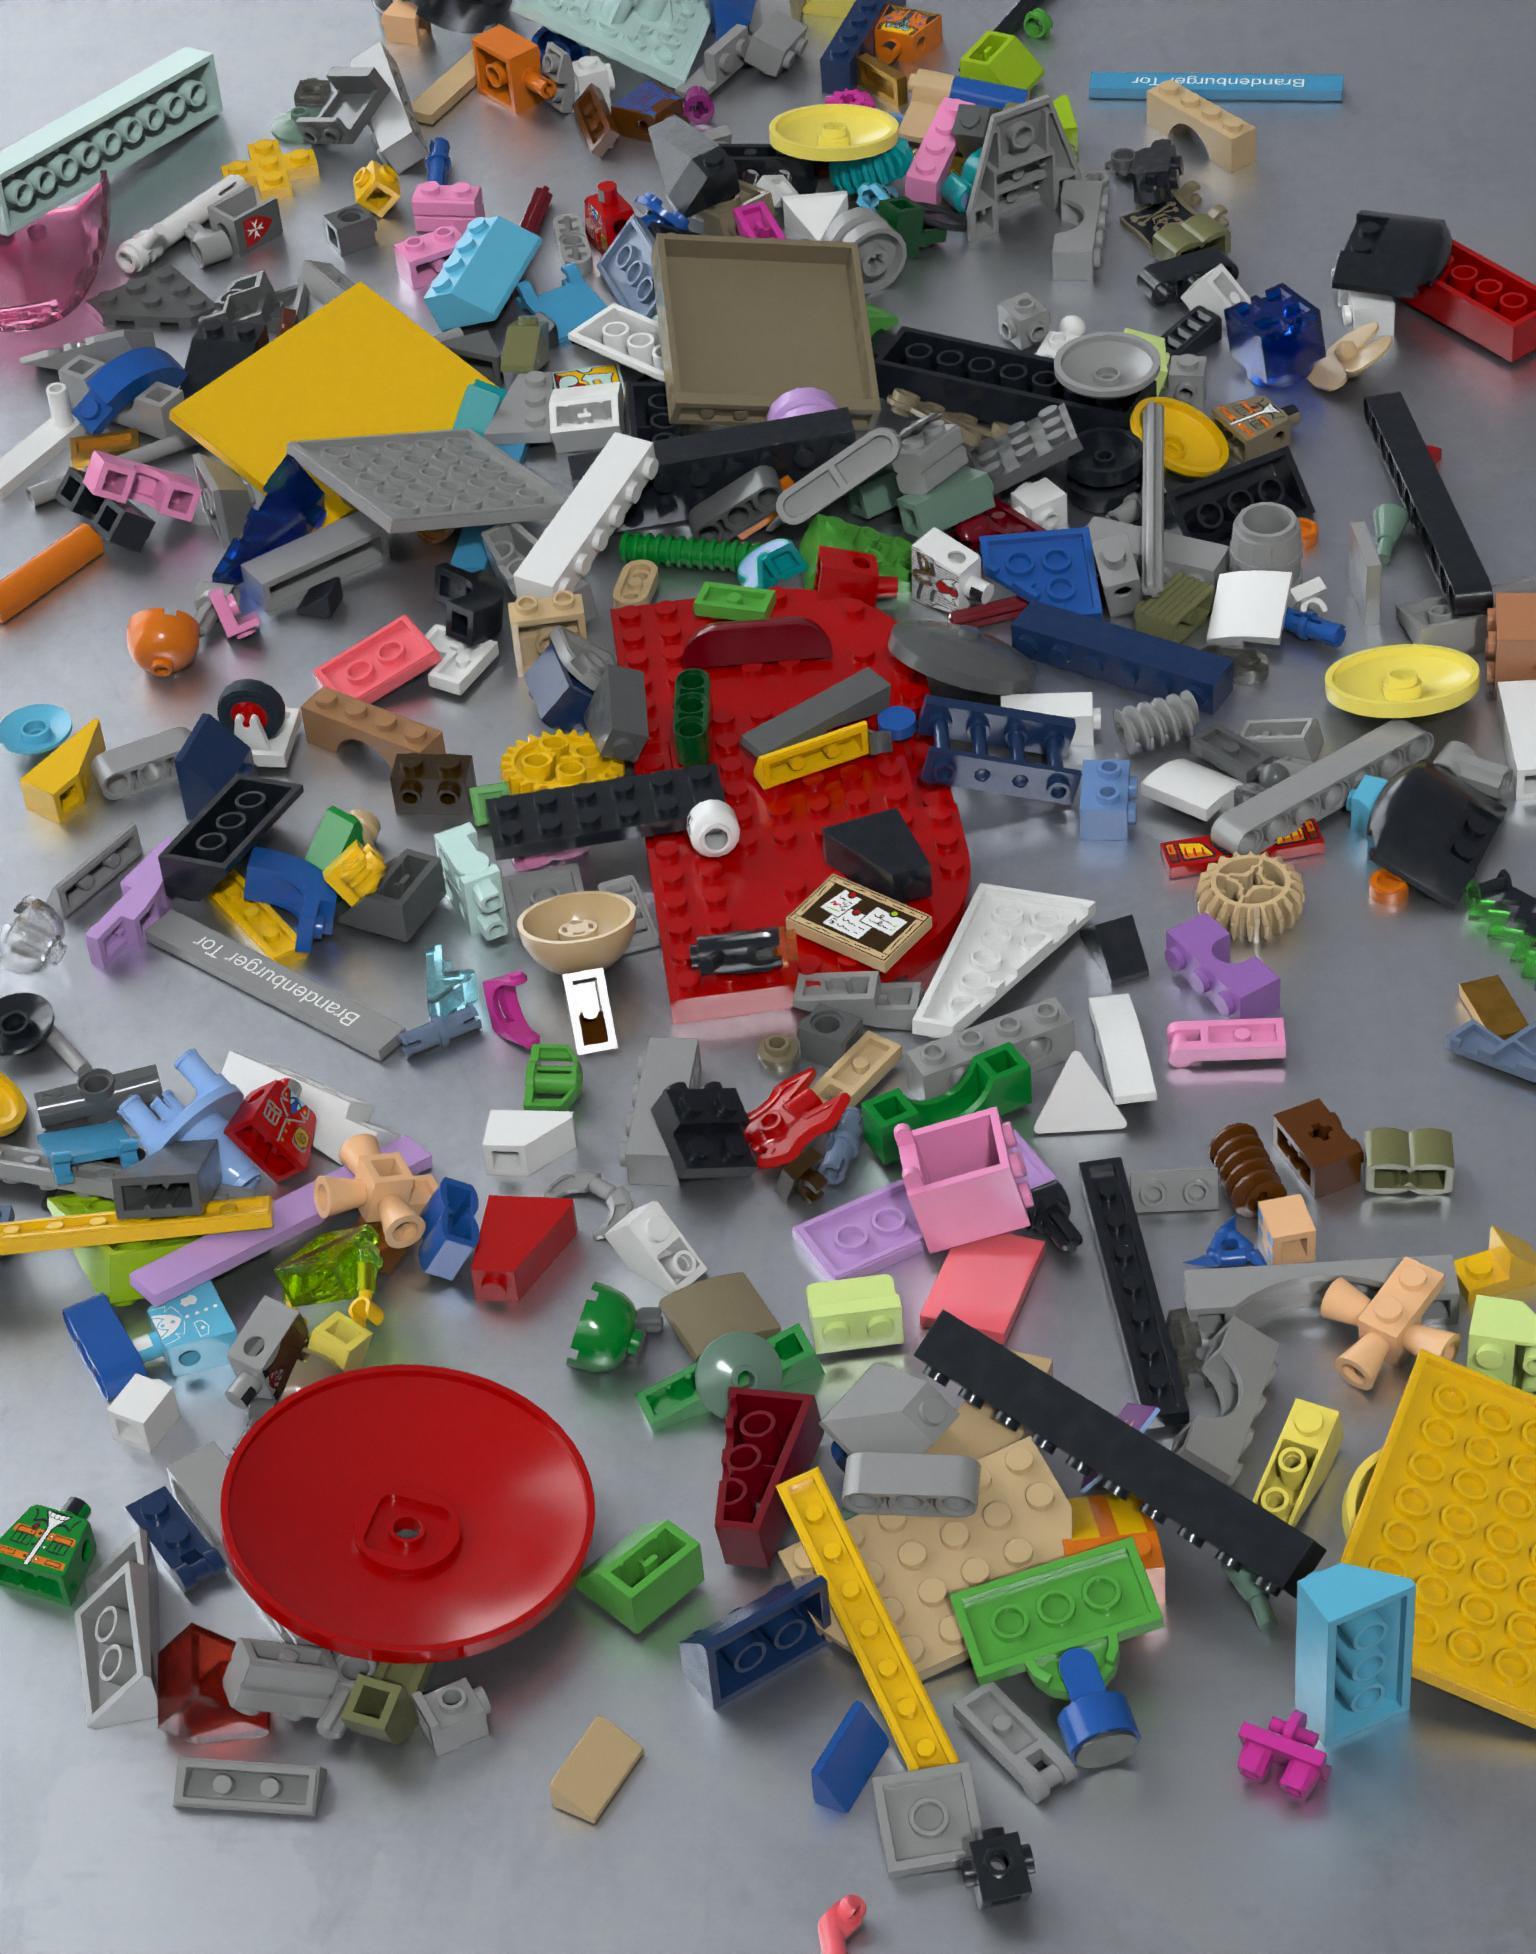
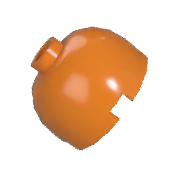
(162, 641)

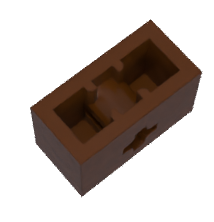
(1317, 1148)

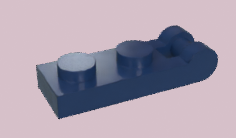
(175, 1539)

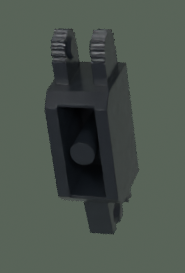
(1156, 173)

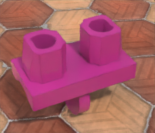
(1303, 1763)

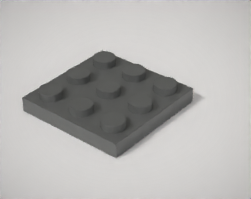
(1028, 448)

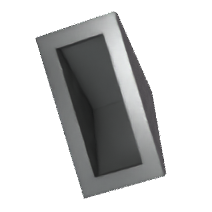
(480, 353)

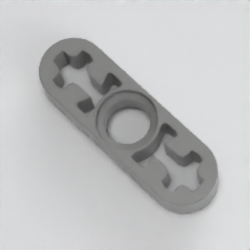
(573, 243)

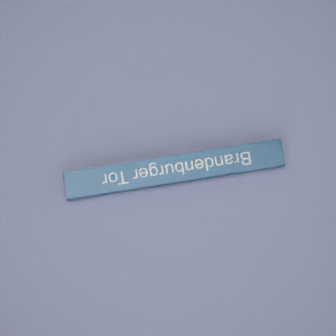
(1221, 85)

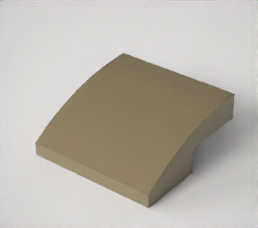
(716, 1308)

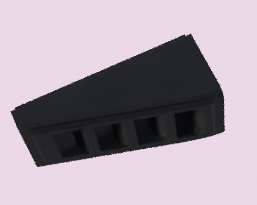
(1193, 332)

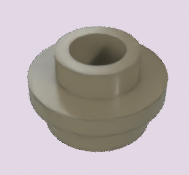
(778, 1052)

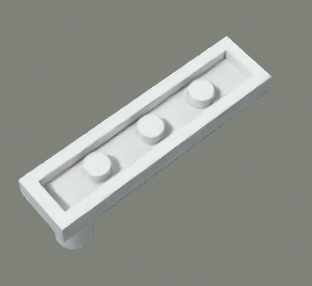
(42, 444)

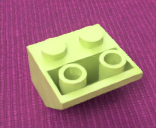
(1503, 1341)

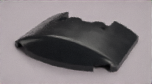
(1393, 254)
(1432, 830)

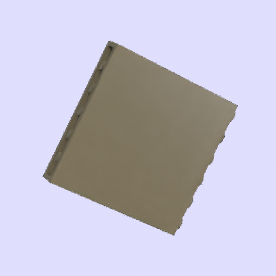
(758, 321)

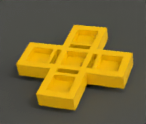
(273, 170)

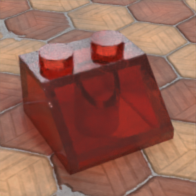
(192, 1692)

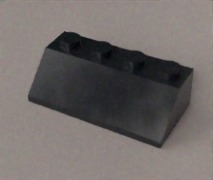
(1211, 504)
(223, 834)

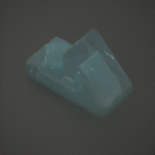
(447, 988)

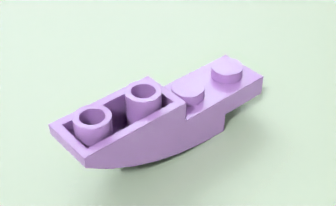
(141, 906)

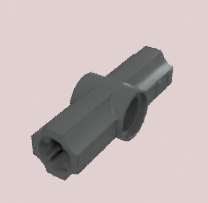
(97, 1095)

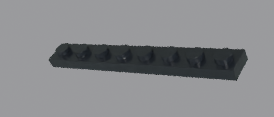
(1133, 1291)

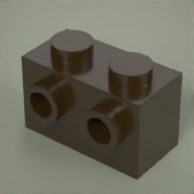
(432, 783)

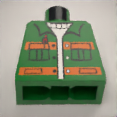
(48, 1551)

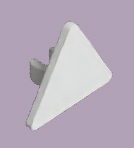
(1078, 1102)

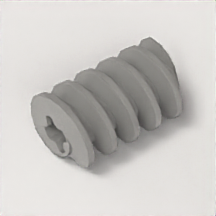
(1156, 721)

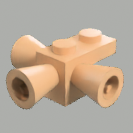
(381, 1191)
(1388, 1323)

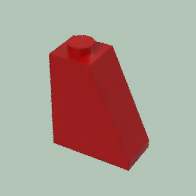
(519, 1243)

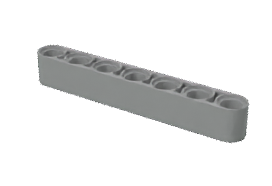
(1320, 787)

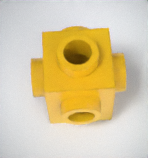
(376, 188)

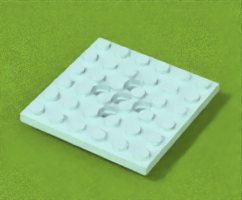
(646, 35)

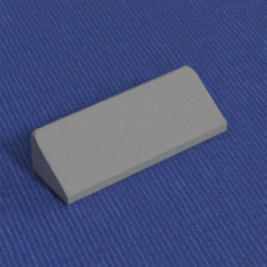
(323, 280)
(96, 871)
(249, 1786)

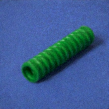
(684, 551)

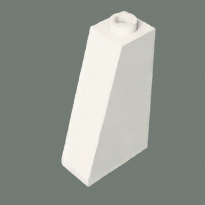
(1518, 732)

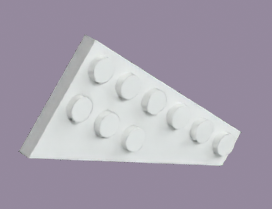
(992, 950)

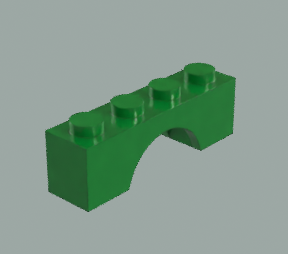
(992, 1080)

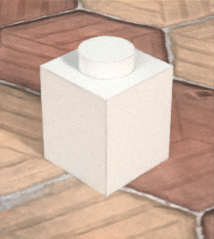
(143, 1413)

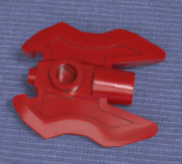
(791, 1120)

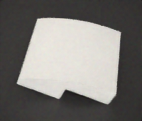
(1249, 608)
(1190, 788)

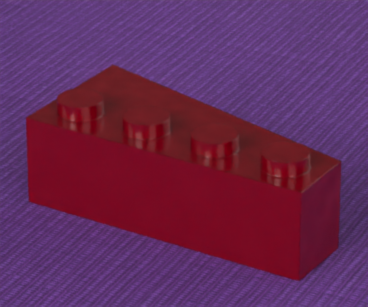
(767, 1443)

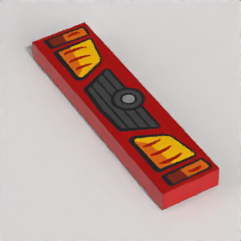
(1193, 854)

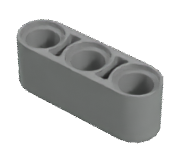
(139, 764)
(911, 1484)

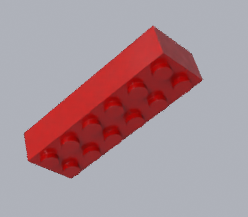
(1483, 303)

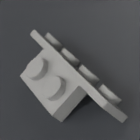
(720, 61)

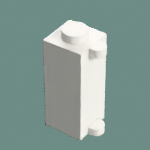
(1071, 705)

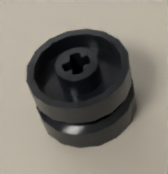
(1105, 469)

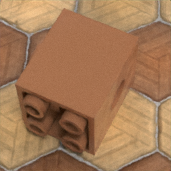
(1511, 639)

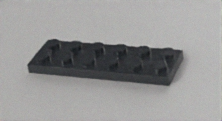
(599, 811)

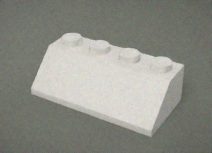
(623, 338)

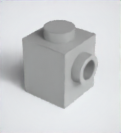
(1188, 379)

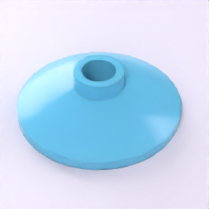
(35, 729)

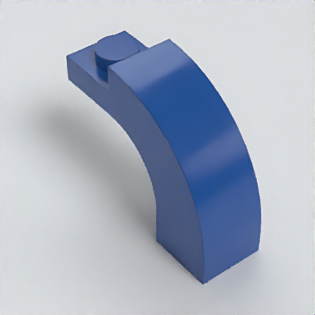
(122, 382)
(295, 886)

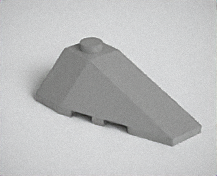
(100, 347)

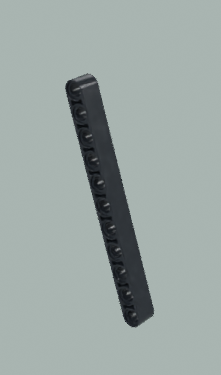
(1428, 504)

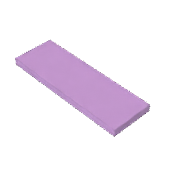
(881, 1227)

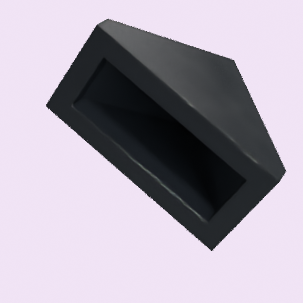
(1116, 950)

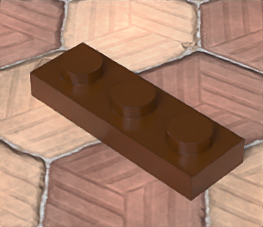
(596, 120)

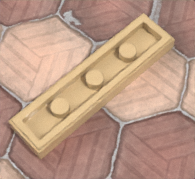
(446, 91)

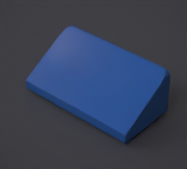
(848, 1760)

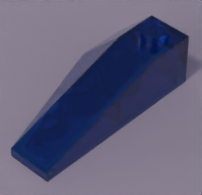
(288, 512)

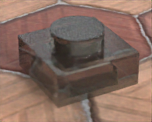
(312, 93)

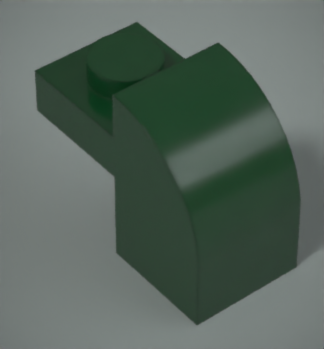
(907, 220)

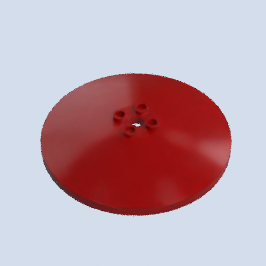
(420, 1449)

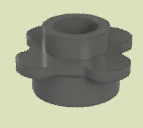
(1121, 162)

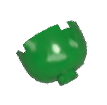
(605, 1332)

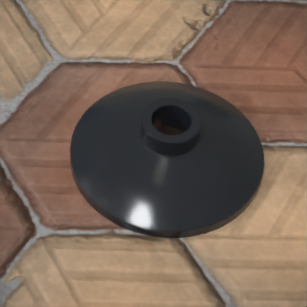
(23, 1022)

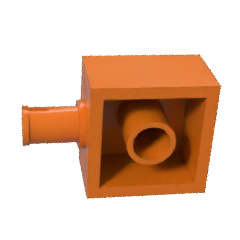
(510, 69)

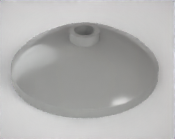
(1107, 365)

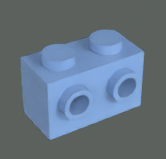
(1106, 800)

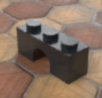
(113, 520)

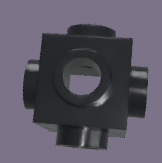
(992, 1885)

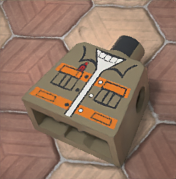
(1255, 426)

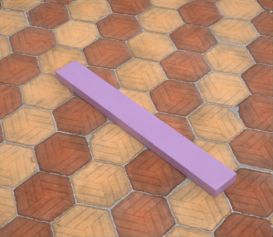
(220, 1252)

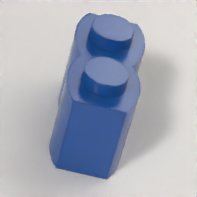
(450, 1228)

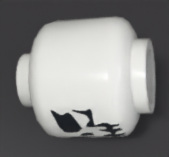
(713, 828)

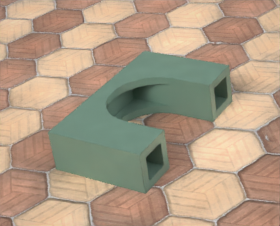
(951, 502)

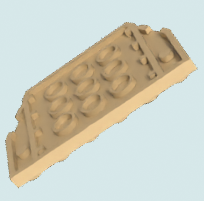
(928, 1558)

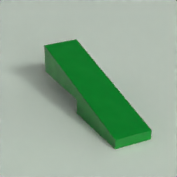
(677, 1398)

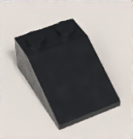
(218, 348)

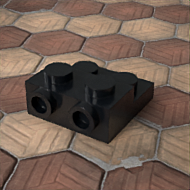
(704, 1131)

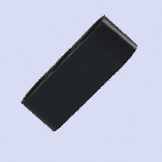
(1170, 279)

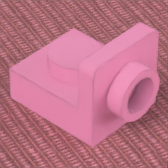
(227, 610)

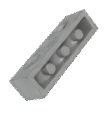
(1038, 1032)

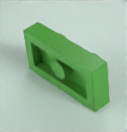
(734, 602)

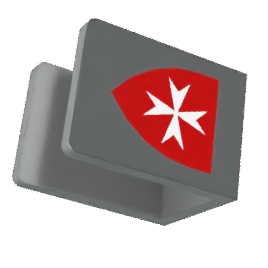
(245, 221)

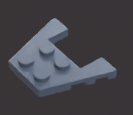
(1512, 1055)

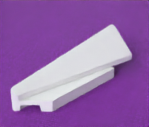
(336, 1113)

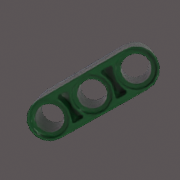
(693, 717)

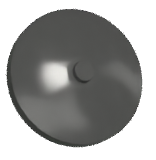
(962, 657)

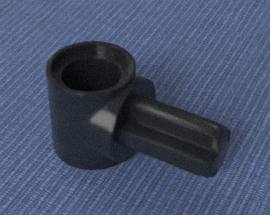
(1052, 1214)

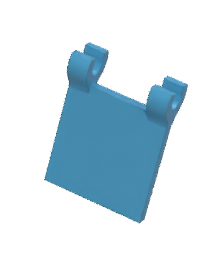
(566, 305)
(86, 1145)

